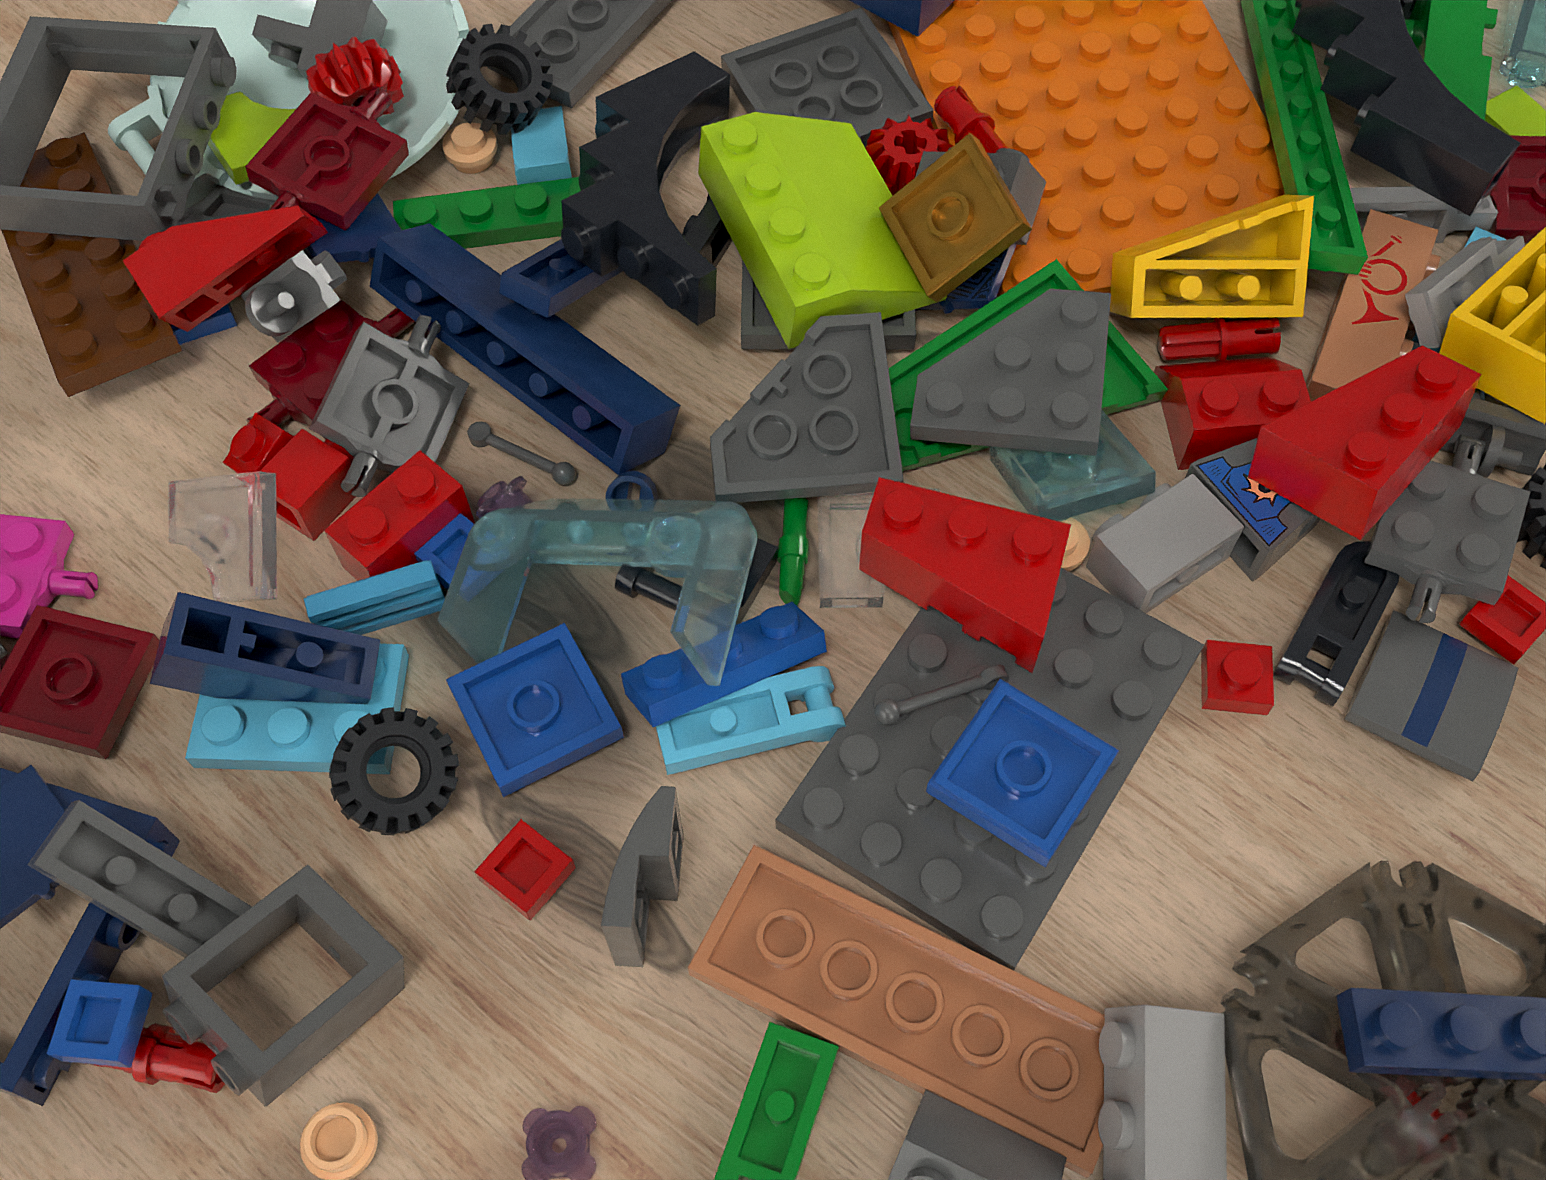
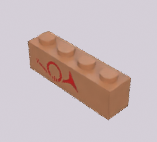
(1371, 308)

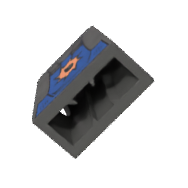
(1268, 519)

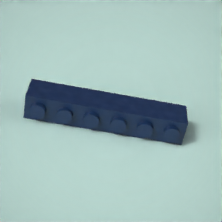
(530, 356)

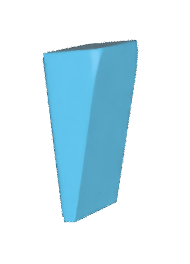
(542, 148)

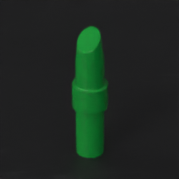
(793, 549)

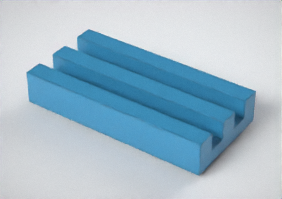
(378, 600)

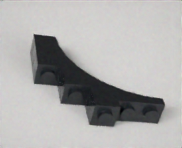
(1404, 110)
(620, 207)

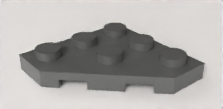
(1023, 380)
(814, 420)

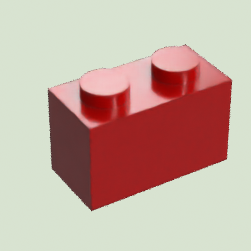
(397, 518)

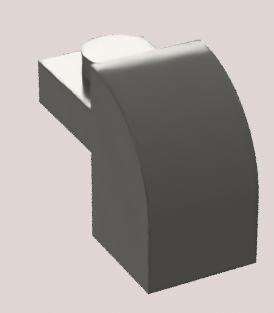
(330, 23)

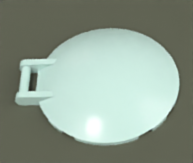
(417, 34)

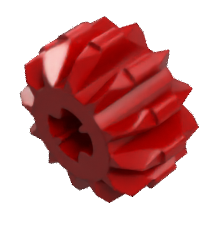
(352, 70)
(900, 147)

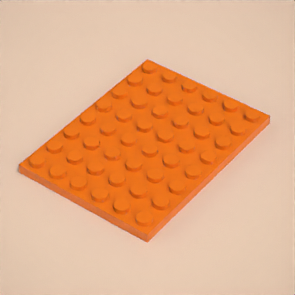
(1118, 110)

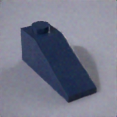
(260, 655)

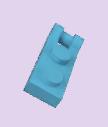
(752, 721)

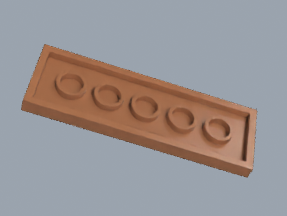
(909, 1004)

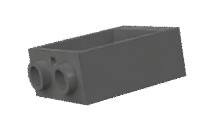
(339, 930)

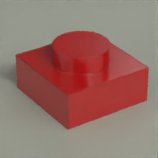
(255, 445)
(1509, 624)
(1237, 677)
(525, 869)

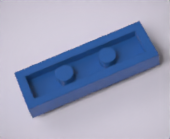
(758, 649)

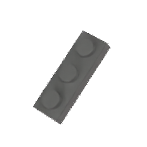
(134, 880)

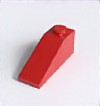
(208, 263)

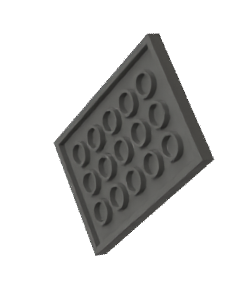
(867, 789)

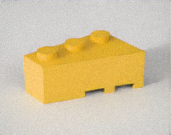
(1222, 267)
(1504, 331)

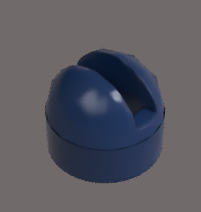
(622, 486)

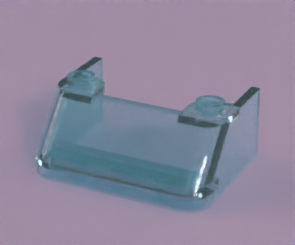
(685, 539)

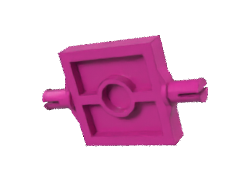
(34, 569)

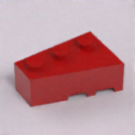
(1365, 440)
(968, 560)

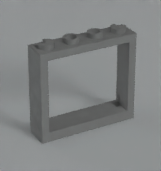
(33, 86)

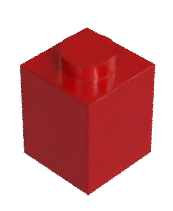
(310, 483)

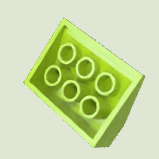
(807, 219)

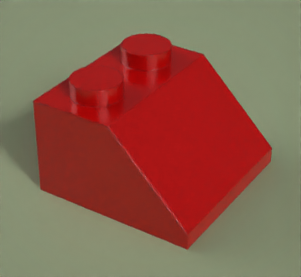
(1225, 402)

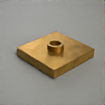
(954, 218)

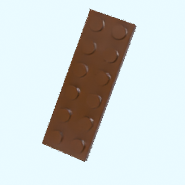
(78, 285)

